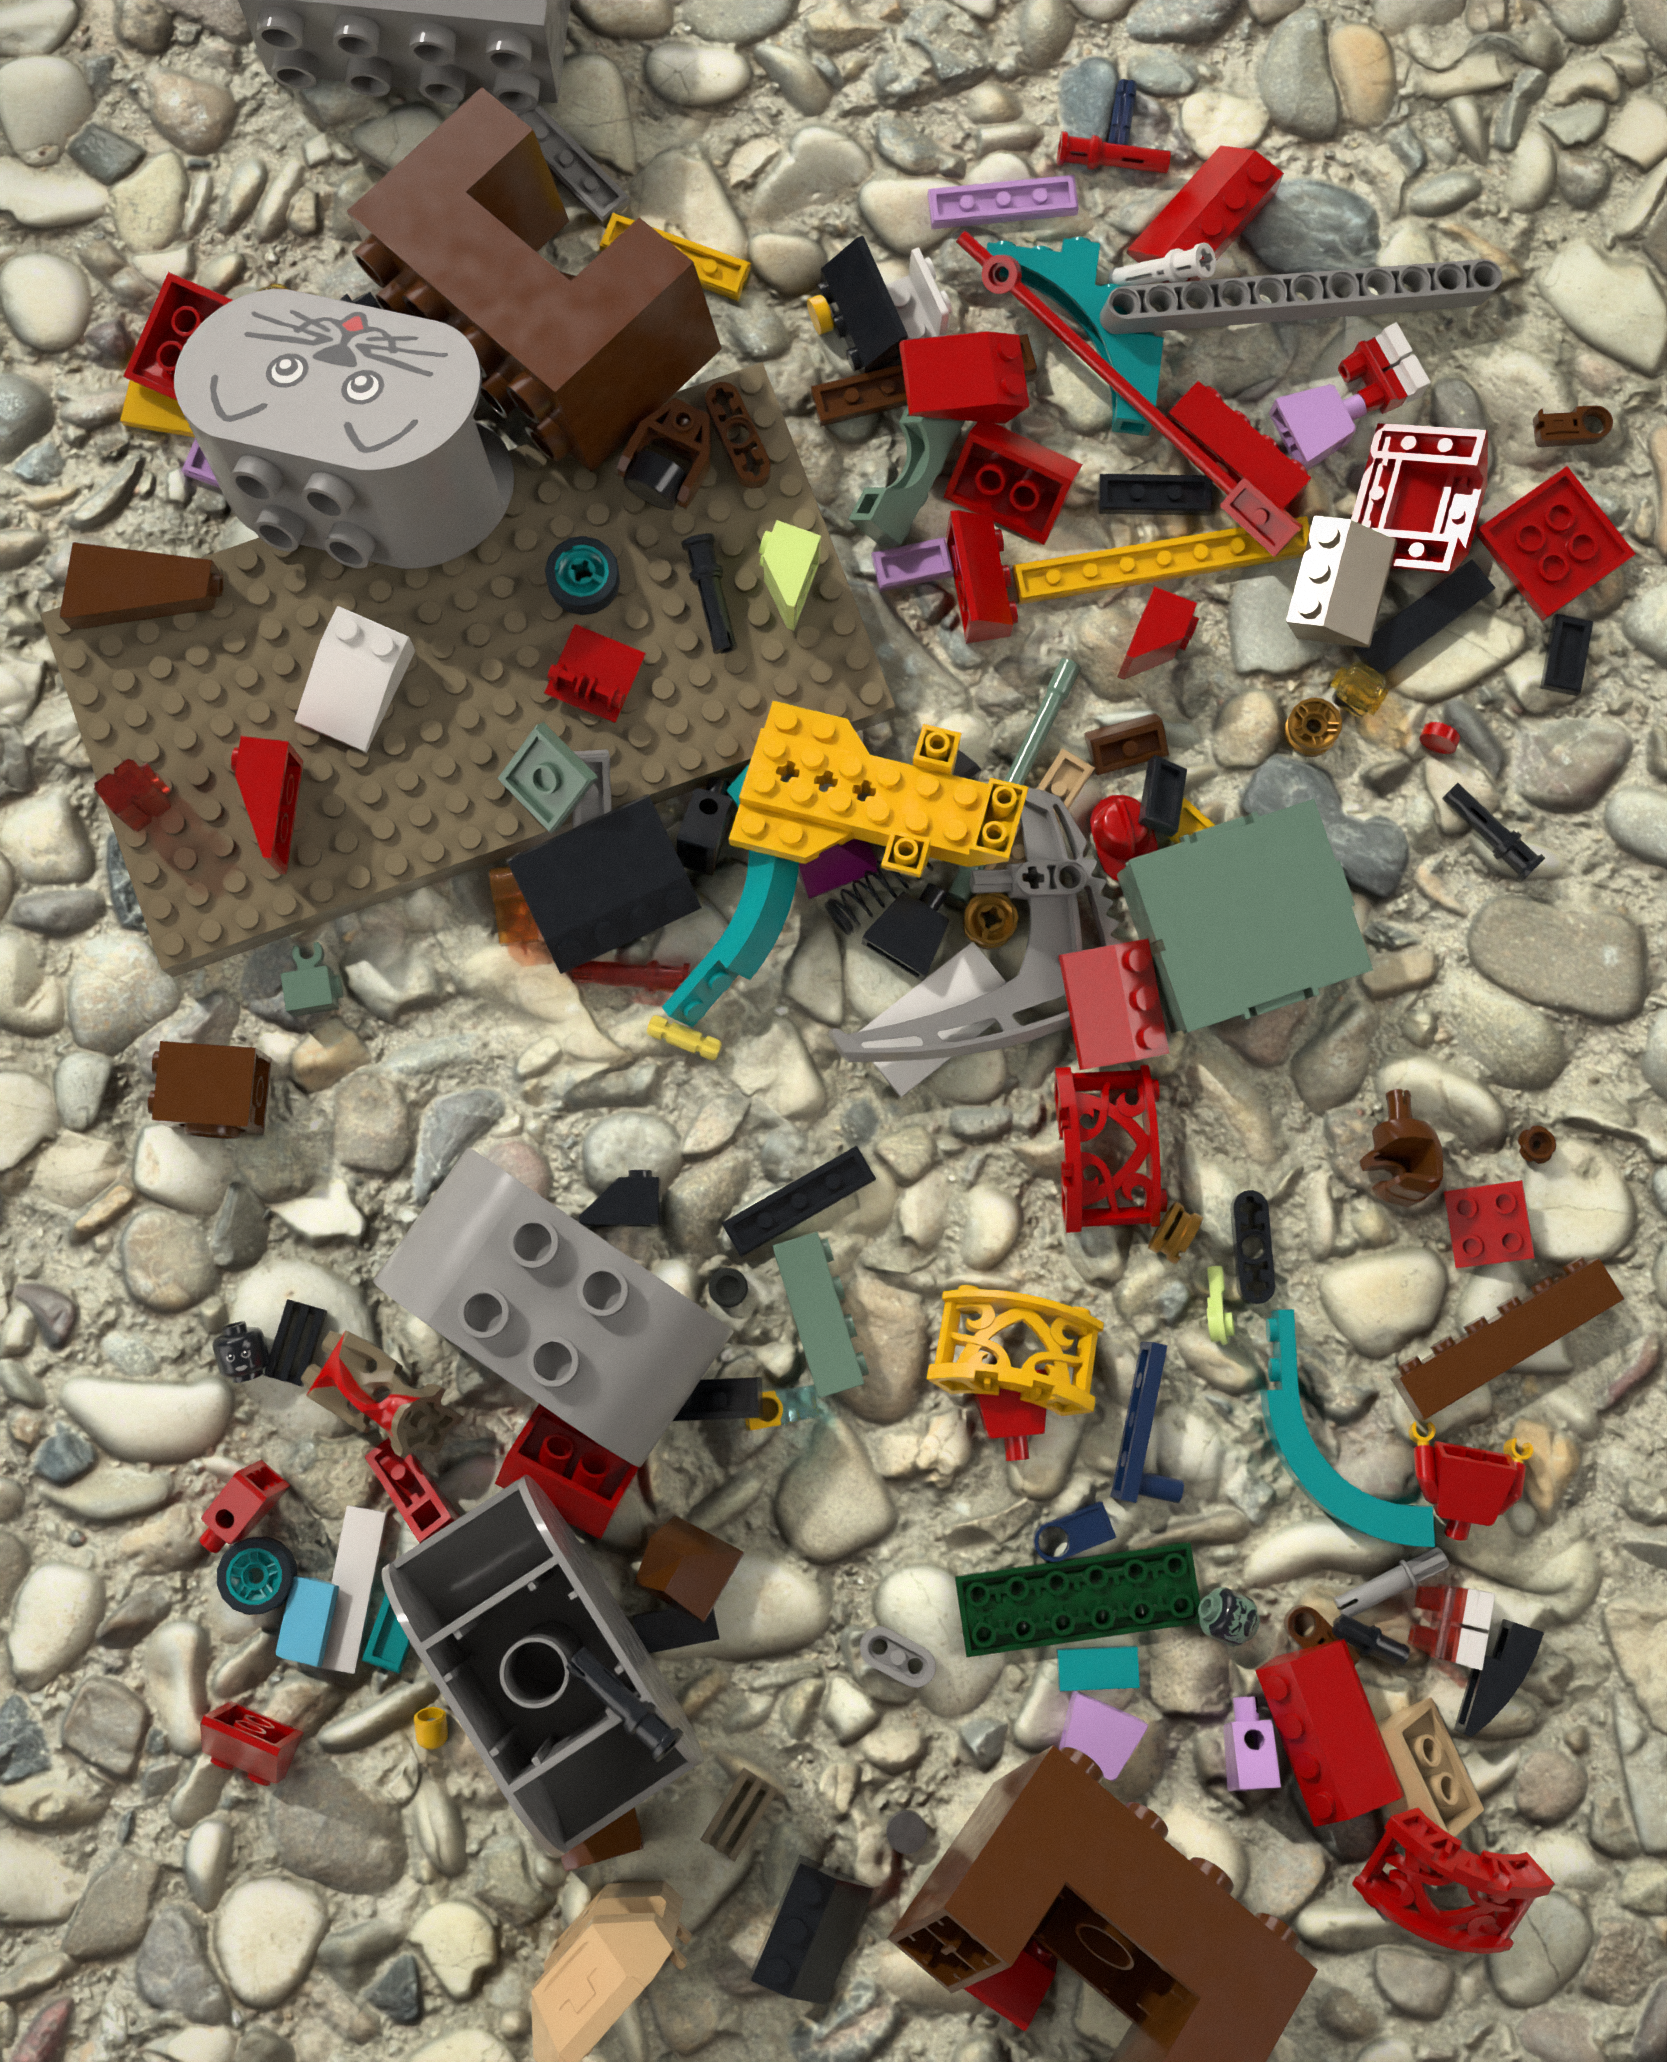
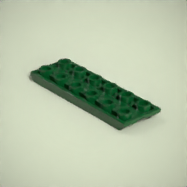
(1078, 1599)

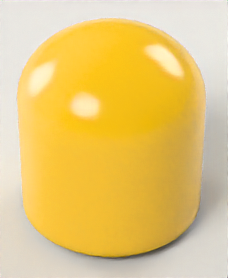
(433, 1733)

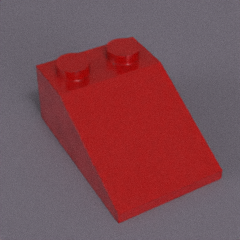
(173, 319)
(965, 377)
(270, 784)
(249, 1742)

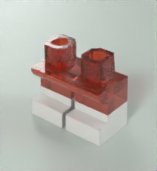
(1450, 1641)

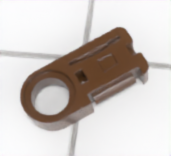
(1569, 427)
(1320, 1634)

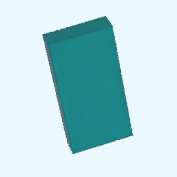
(388, 1642)
(1098, 1668)

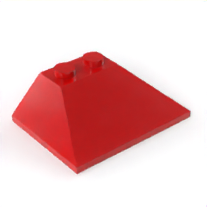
(1424, 492)

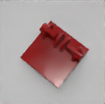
(594, 673)
(1489, 1224)

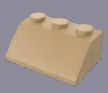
(1429, 1768)

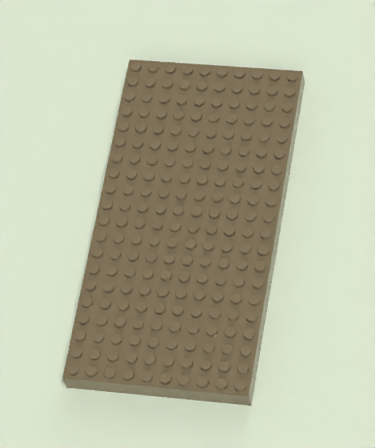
(483, 641)

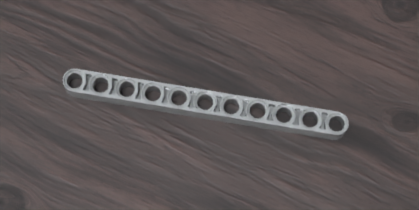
(1287, 306)

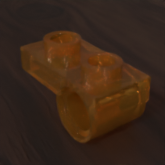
(512, 913)

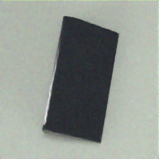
(673, 1629)

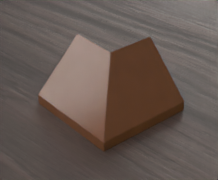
(687, 1567)

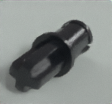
(1371, 1641)

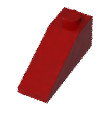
(412, 1491)

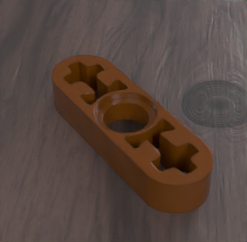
(743, 420)

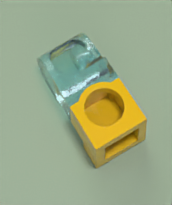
(785, 1407)

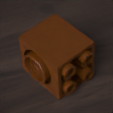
(210, 1089)

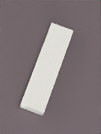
(355, 1576)

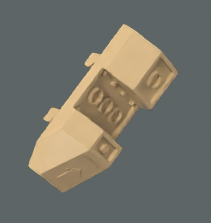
(604, 1966)

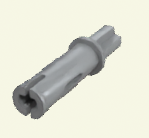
(1393, 1582)

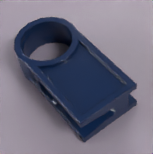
(1083, 1528)

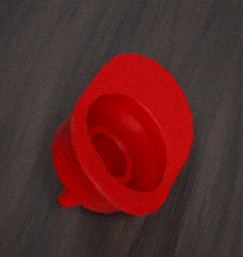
(1119, 834)

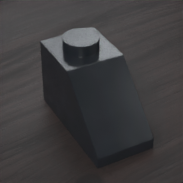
(626, 1203)

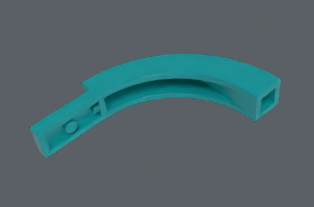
(747, 938)
(1308, 1468)

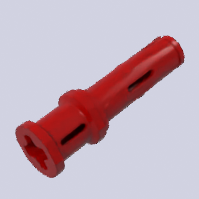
(1094, 152)

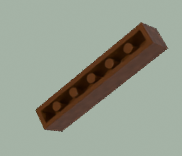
(1506, 1338)

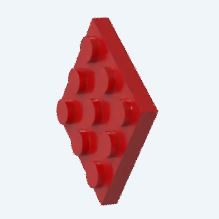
(1555, 543)

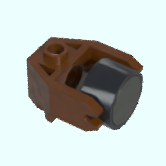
(653, 477)

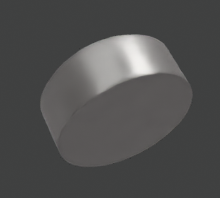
(906, 1831)

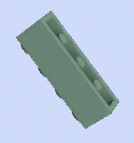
(818, 1314)

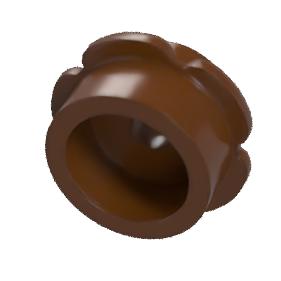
(1545, 1139)

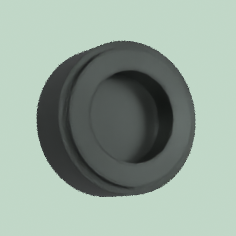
(728, 1287)

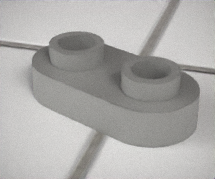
(896, 1657)

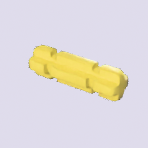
(684, 1037)

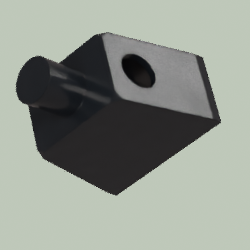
(910, 931)

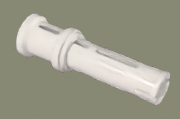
(1175, 267)

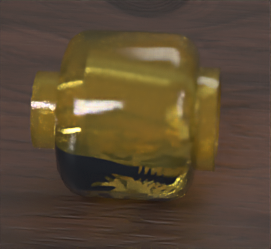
(1359, 689)

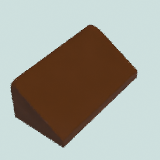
(1126, 743)
(613, 1840)

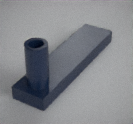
(1129, 1474)

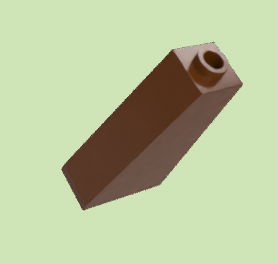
(134, 585)

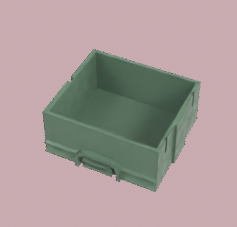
(1245, 917)

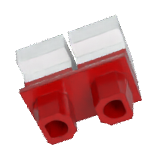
(1387, 371)

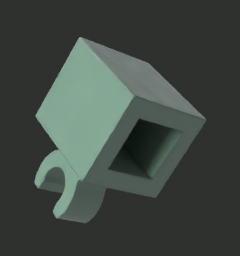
(311, 987)

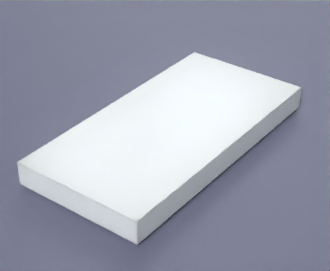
(953, 984)

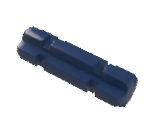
(1123, 112)

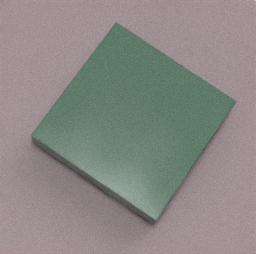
(547, 777)

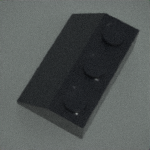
(862, 309)
(811, 1932)

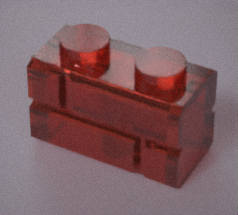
(134, 793)

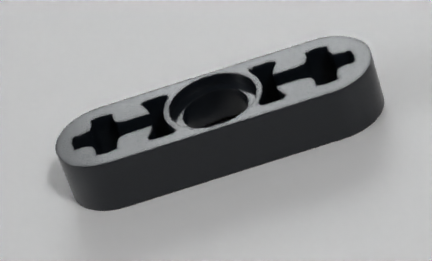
(1241, 1218)

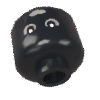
(241, 1352)

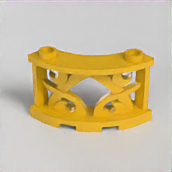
(975, 1377)

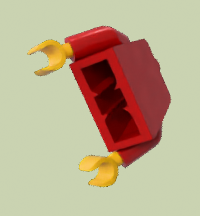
(1468, 1482)

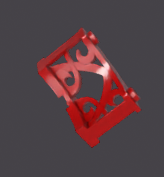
(1075, 1189)
(1493, 1883)

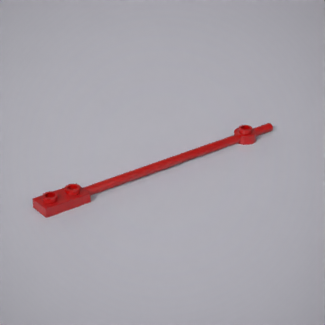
(1244, 501)

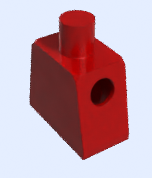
(1011, 1419)
(241, 1505)

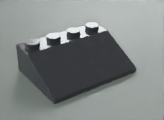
(604, 883)

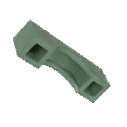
(889, 511)

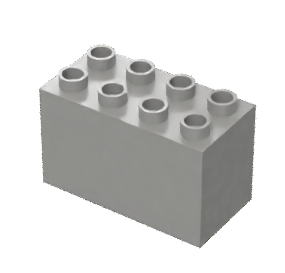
(416, 44)

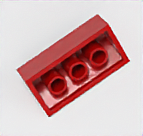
(1211, 205)
(1329, 1732)

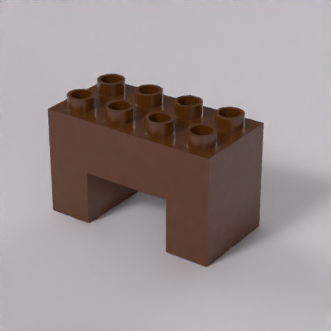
(458, 245)
(1117, 1907)

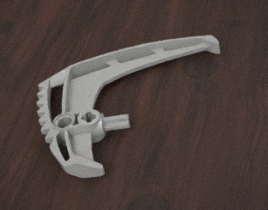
(1052, 932)

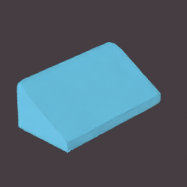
(307, 1621)

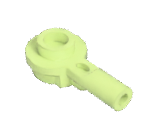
(1219, 1323)

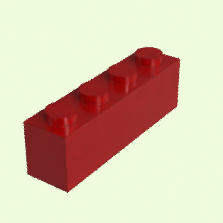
(1237, 446)

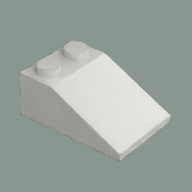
(353, 679)

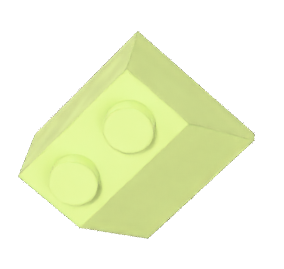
(789, 565)

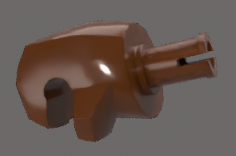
(1407, 1151)

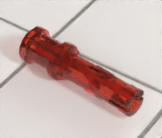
(652, 976)

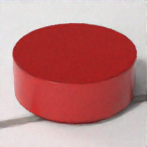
(1439, 737)

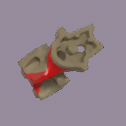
(408, 1415)

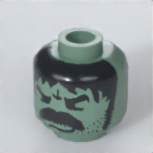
(1228, 1617)

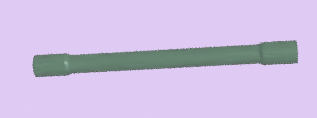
(1057, 692)

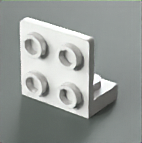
(918, 300)

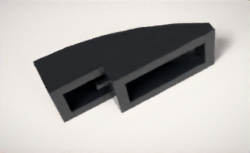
(1500, 1678)

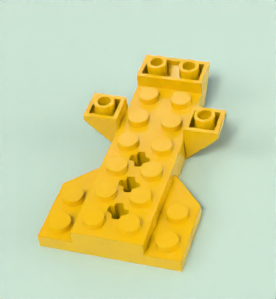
(911, 808)

